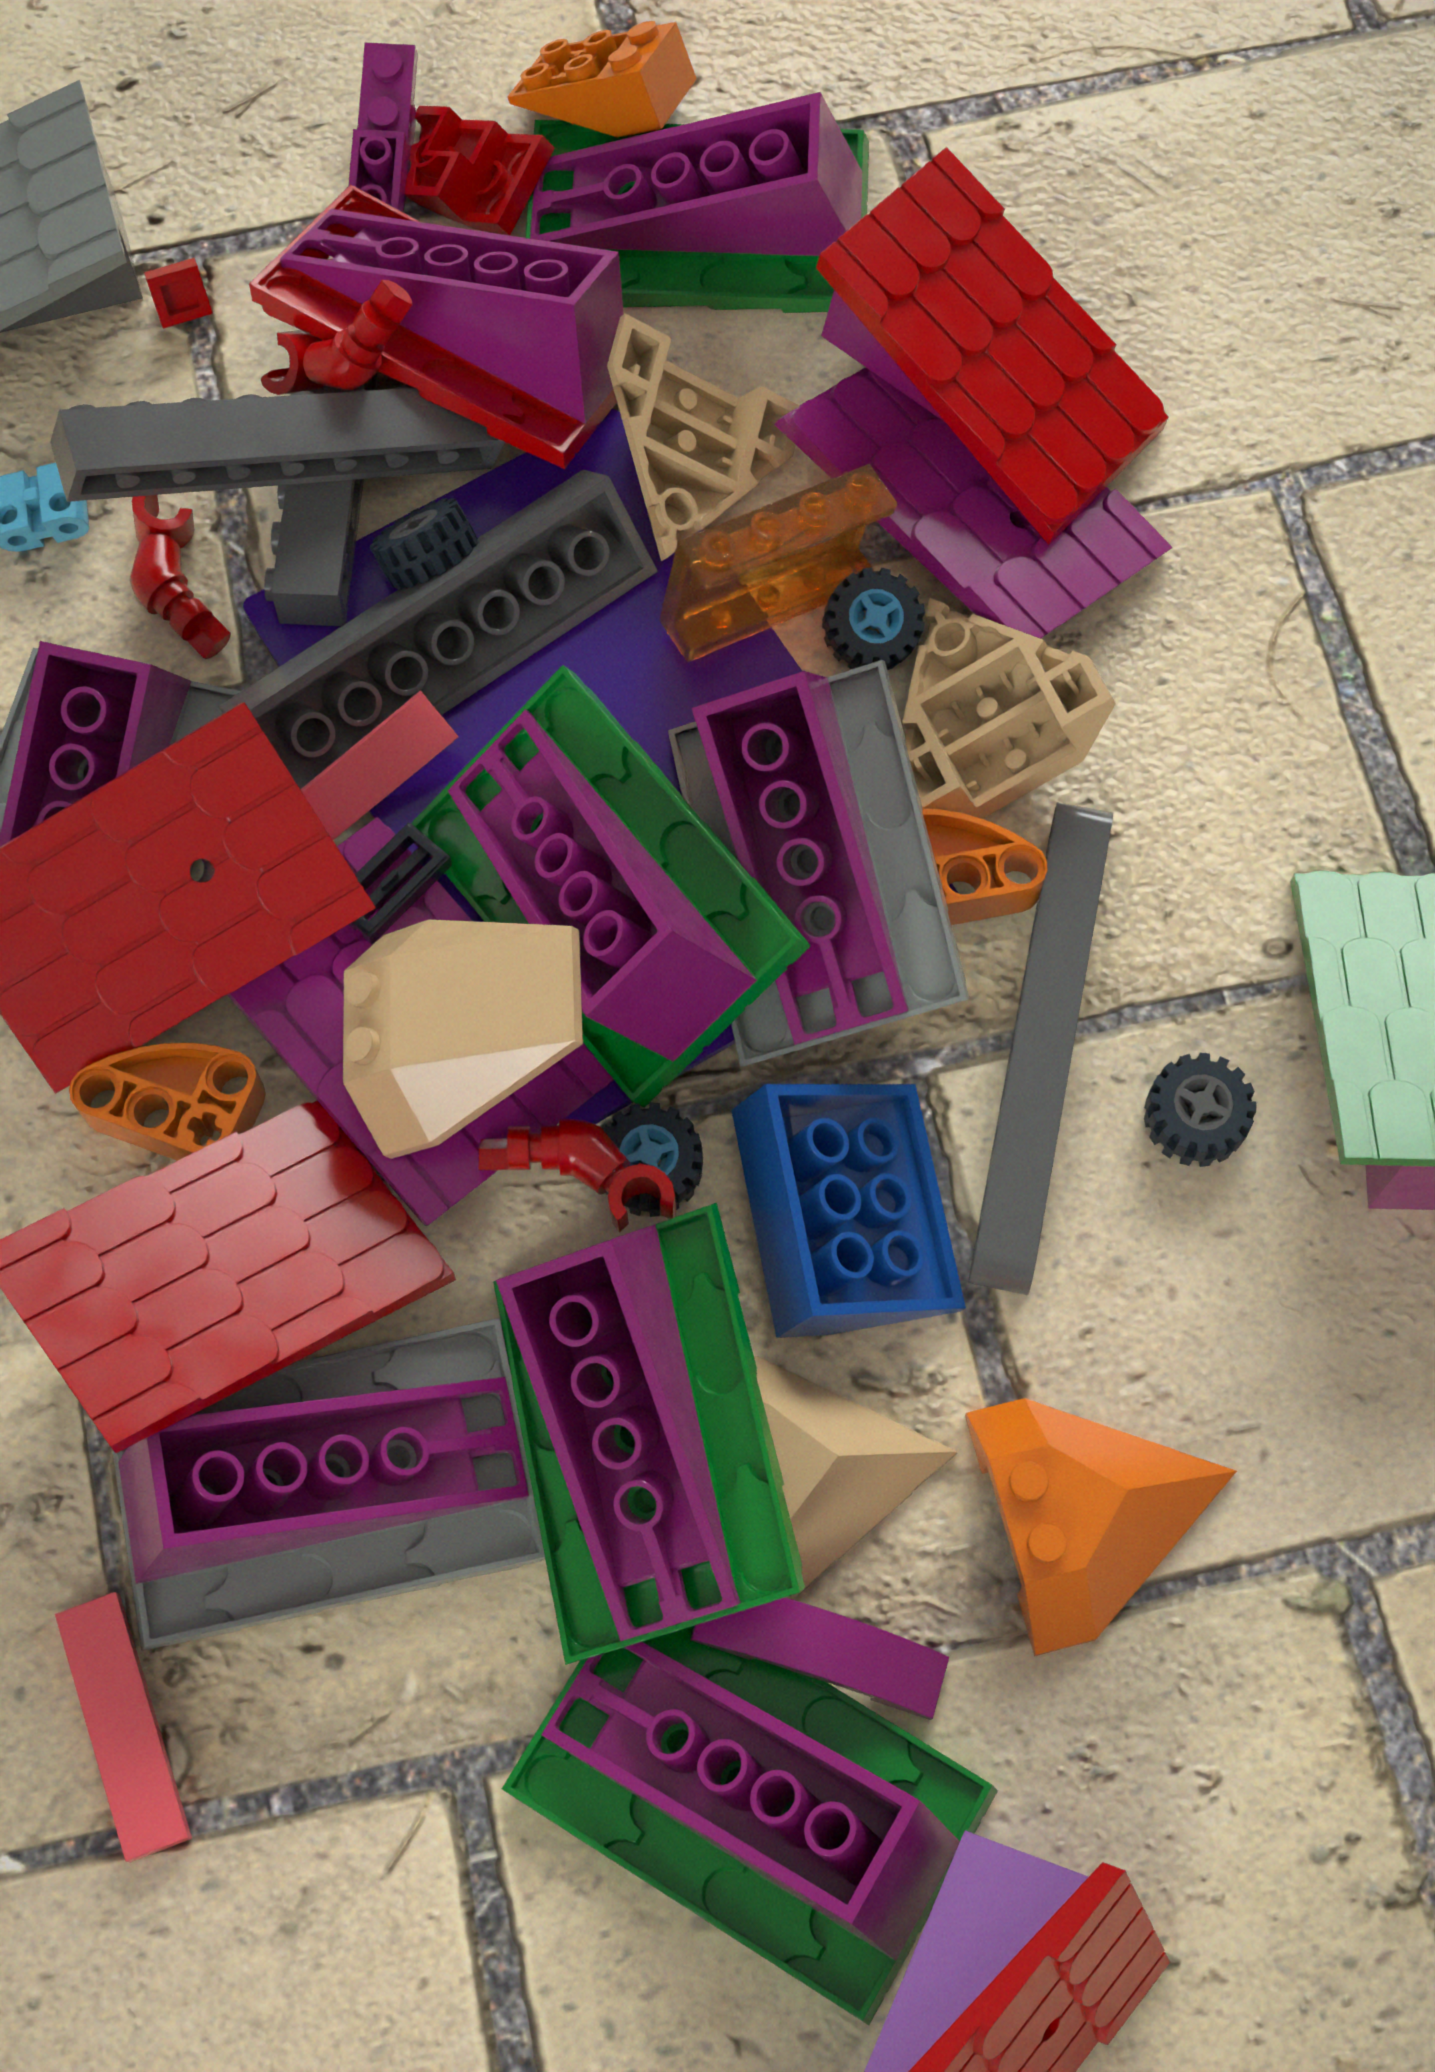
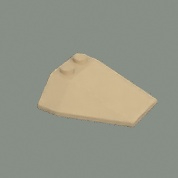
(455, 1023)

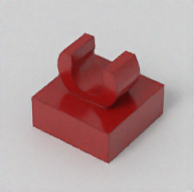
(178, 293)

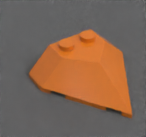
(1084, 1512)

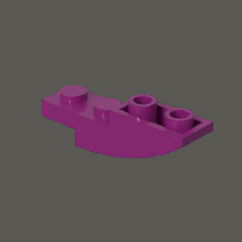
(385, 122)

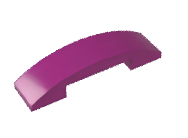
(833, 1651)

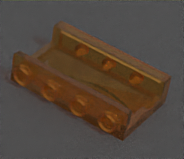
(770, 562)

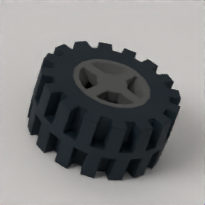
(424, 543)
(1210, 1092)

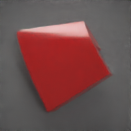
(474, 169)

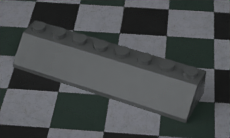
(458, 629)

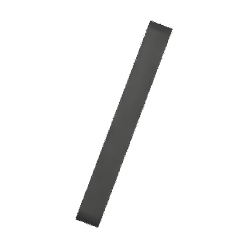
(1041, 1051)

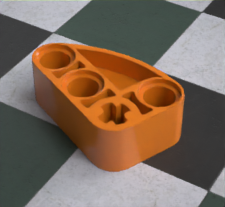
(981, 855)
(171, 1078)

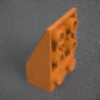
(610, 81)

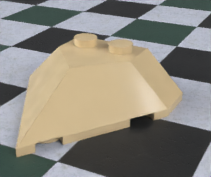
(689, 438)
(996, 713)
(839, 1464)

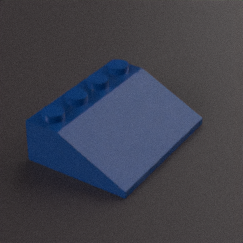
(845, 1207)

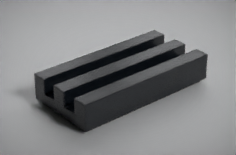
(411, 891)

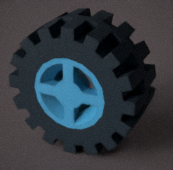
(889, 608)
(659, 1135)

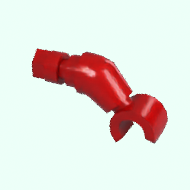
(347, 358)
(160, 581)
(581, 1152)

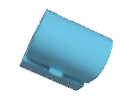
(37, 510)

